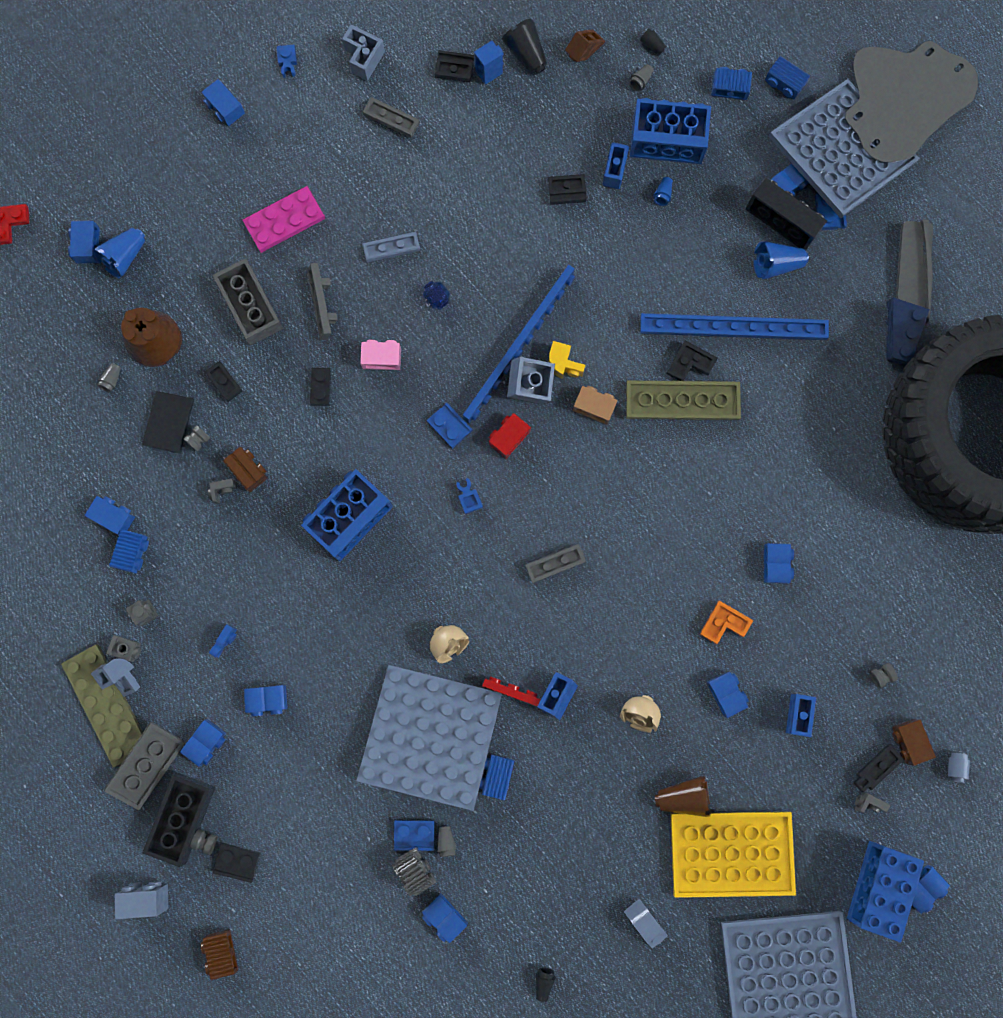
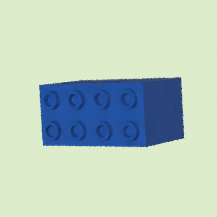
(670, 131)
(353, 526)
(885, 891)

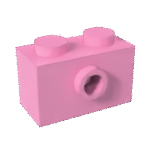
(381, 355)

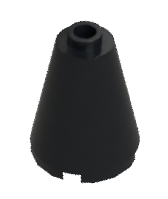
(526, 46)

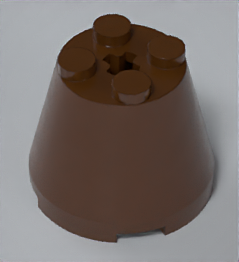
(150, 336)

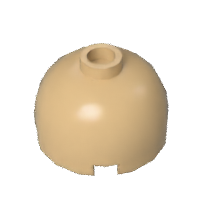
(447, 641)
(642, 713)

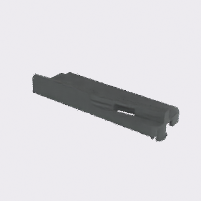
(914, 267)

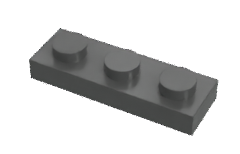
(391, 117)
(555, 563)

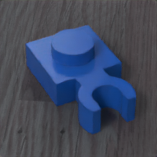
(287, 58)
(469, 499)
(226, 637)

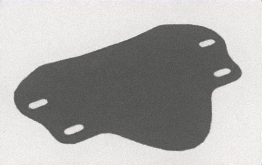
(907, 97)

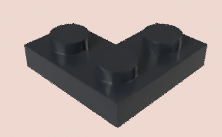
(688, 357)

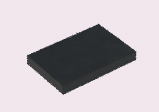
(168, 422)

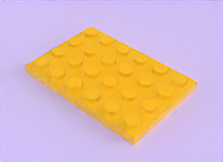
(733, 854)

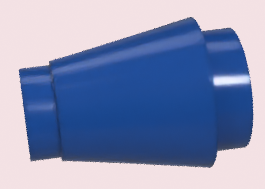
(663, 193)

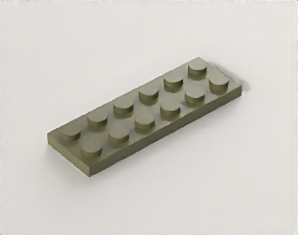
(683, 400)
(105, 707)

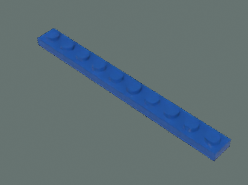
(734, 326)
(515, 350)

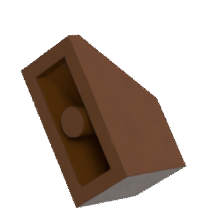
(584, 45)

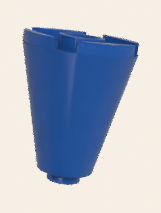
(120, 251)
(777, 259)

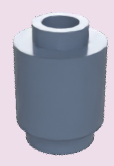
(958, 767)

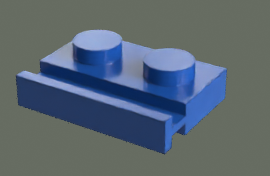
(833, 220)
(449, 425)
(414, 834)

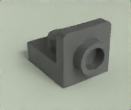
(223, 486)
(874, 803)

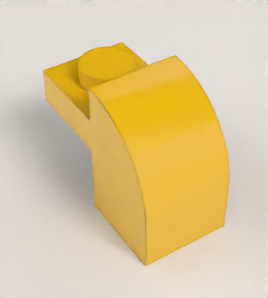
(559, 356)

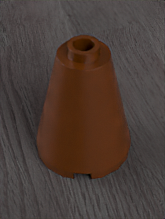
(685, 798)

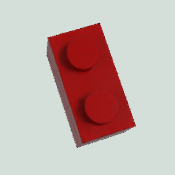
(509, 435)

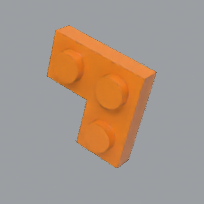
(722, 618)

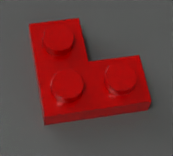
(12, 216)

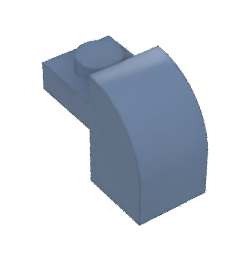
(116, 673)
(645, 923)

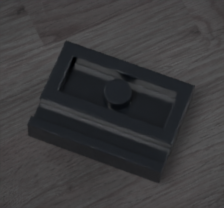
(454, 66)
(567, 189)
(236, 862)

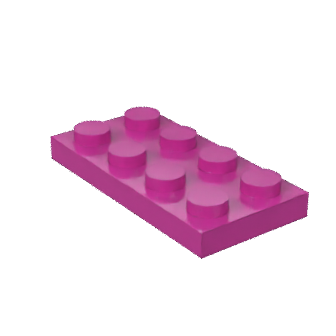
(284, 219)

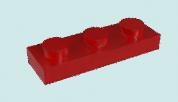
(511, 690)

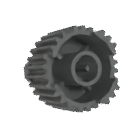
(414, 872)

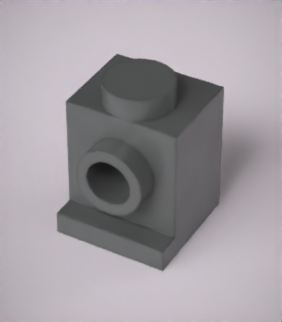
(142, 612)
(132, 648)

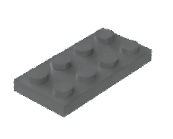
(144, 766)

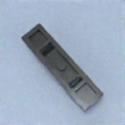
(317, 285)

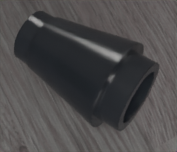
(652, 41)
(544, 983)

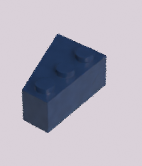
(904, 330)

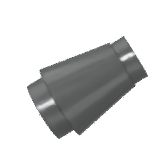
(641, 78)
(109, 378)
(446, 842)

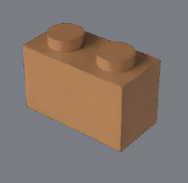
(595, 405)

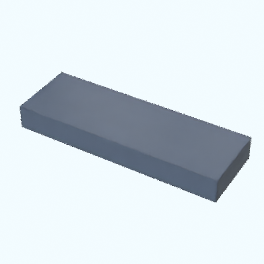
(391, 247)

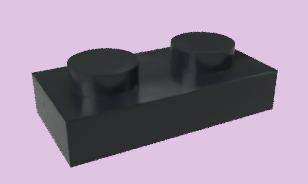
(223, 381)
(320, 386)

